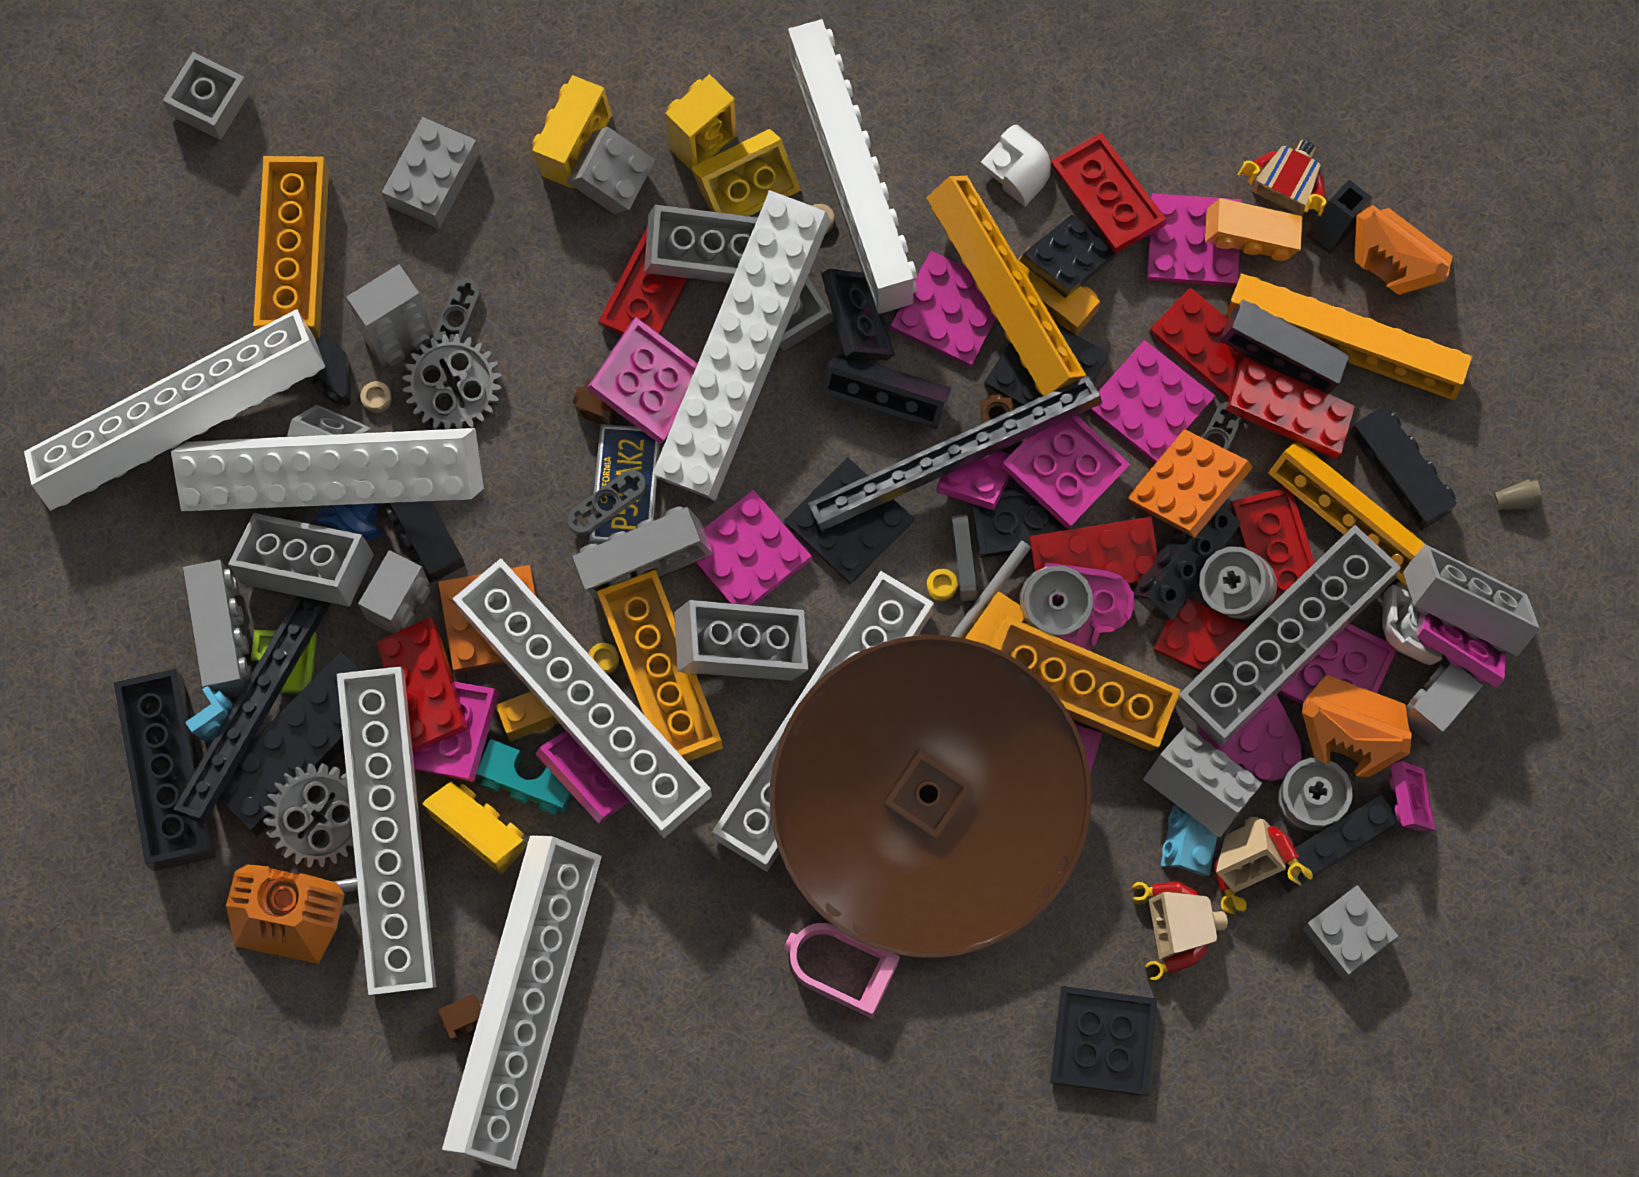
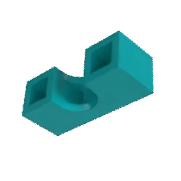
(499, 770)

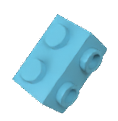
(209, 720)
(1188, 844)

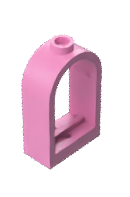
(876, 985)

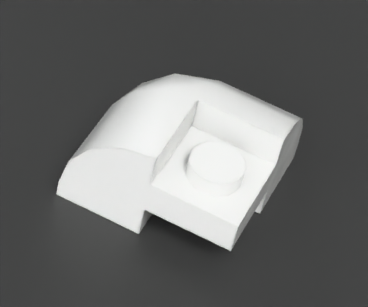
(1018, 164)
(1401, 626)

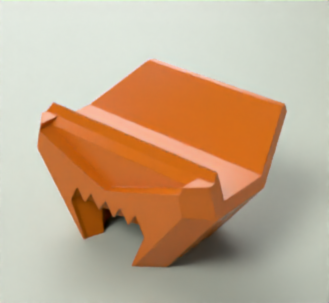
(1398, 252)
(1357, 725)
(283, 912)

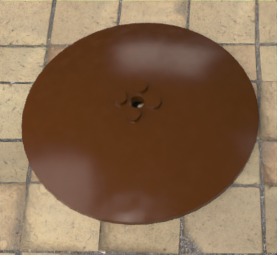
(1004, 809)

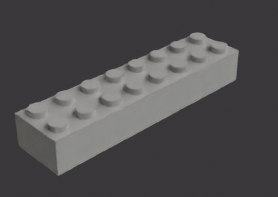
(1288, 636)

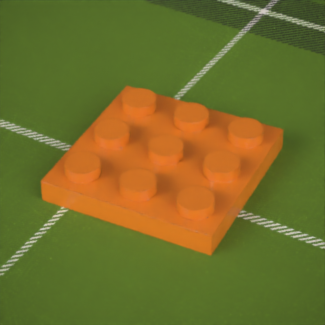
(1189, 483)
(466, 645)

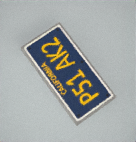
(622, 450)

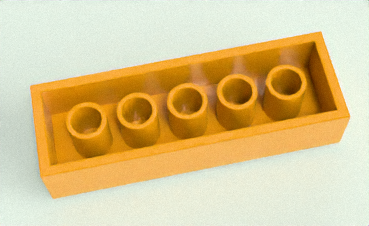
(291, 240)
(647, 645)
(1092, 686)

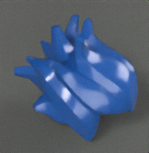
(351, 518)

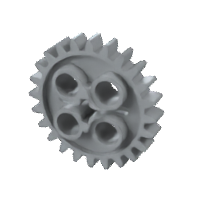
(427, 394)
(294, 798)

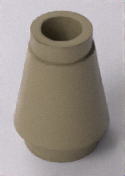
(1519, 496)

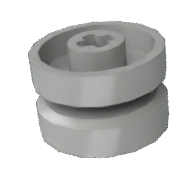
(1222, 575)
(1074, 594)
(1297, 789)

